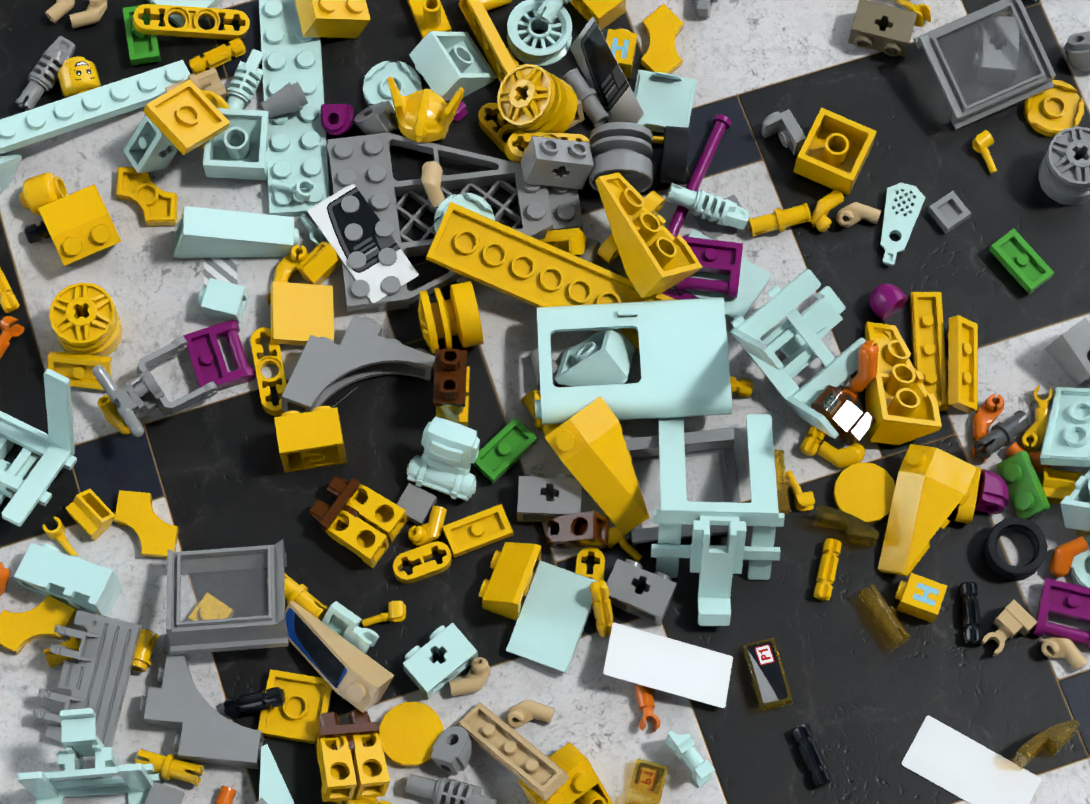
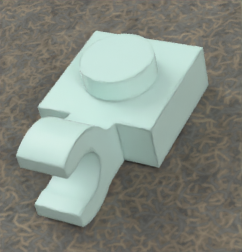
(346, 625)

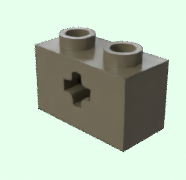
(895, 23)

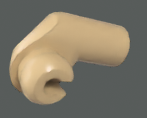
(59, 9)
(91, 16)
(431, 181)
(856, 212)
(1063, 649)
(474, 679)
(527, 711)

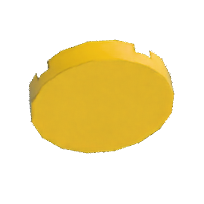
(1054, 109)
(864, 492)
(410, 733)

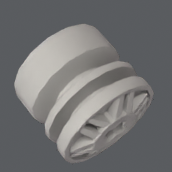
(622, 149)
(1061, 173)

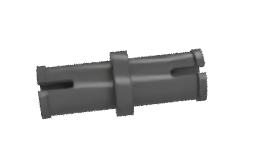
(1002, 434)

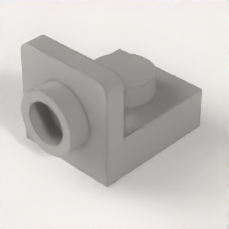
(787, 128)

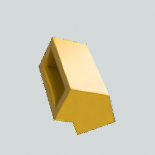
(568, 240)
(319, 264)
(1058, 484)
(91, 513)

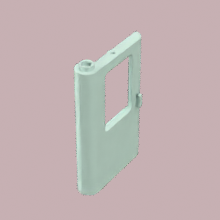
(680, 360)

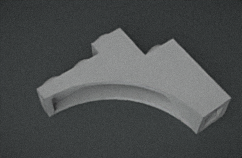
(361, 355)
(205, 733)

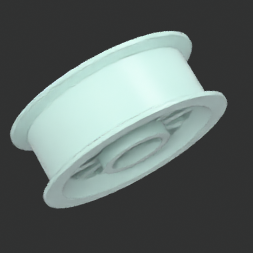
(521, 34)

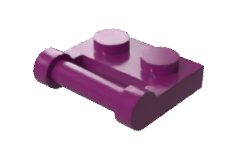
(717, 258)
(208, 358)
(1067, 602)

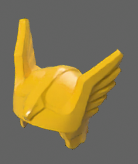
(424, 114)

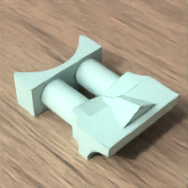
(684, 749)

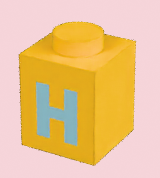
(623, 47)
(920, 597)

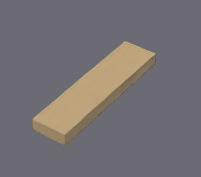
(513, 751)

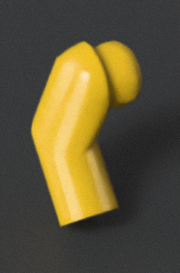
(824, 205)

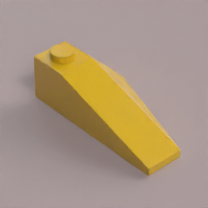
(646, 247)
(897, 393)
(599, 459)
(924, 497)

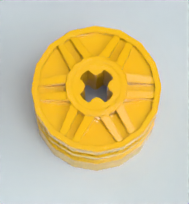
(536, 100)
(450, 317)
(93, 335)

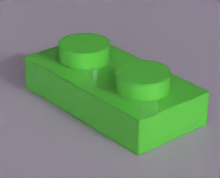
(141, 47)
(1021, 261)
(504, 450)
(1023, 485)

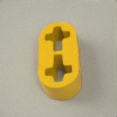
(965, 513)
(420, 555)
(598, 569)

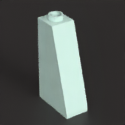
(232, 234)

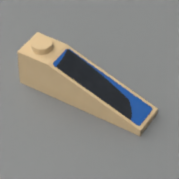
(337, 660)

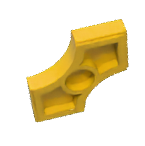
(662, 29)
(158, 206)
(137, 513)
(39, 622)

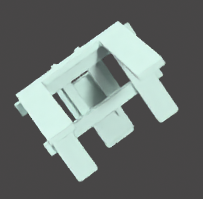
(800, 342)
(42, 454)
(715, 562)
(81, 741)

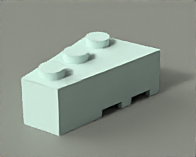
(68, 579)

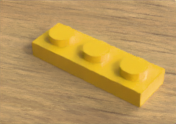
(963, 364)

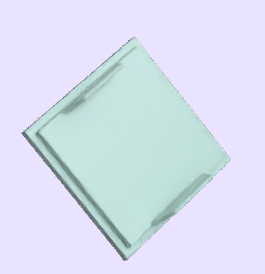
(664, 99)

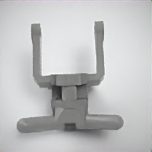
(146, 395)

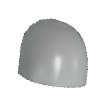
(1078, 50)
(377, 119)
(452, 750)

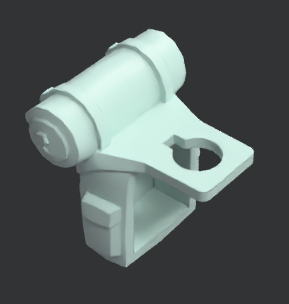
(446, 459)

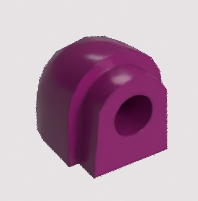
(337, 118)
(887, 300)
(992, 493)

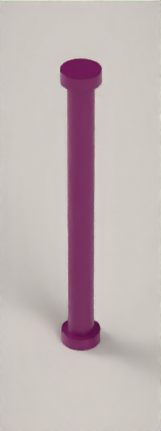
(721, 123)

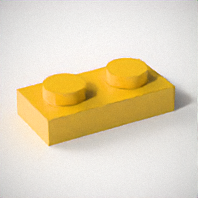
(78, 367)
(477, 530)

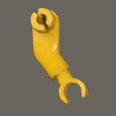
(287, 265)
(1036, 432)

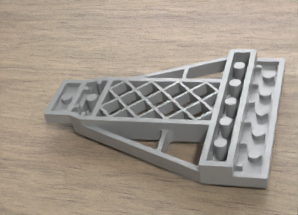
(368, 166)

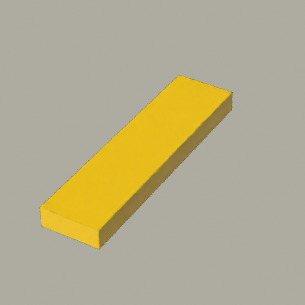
(929, 343)

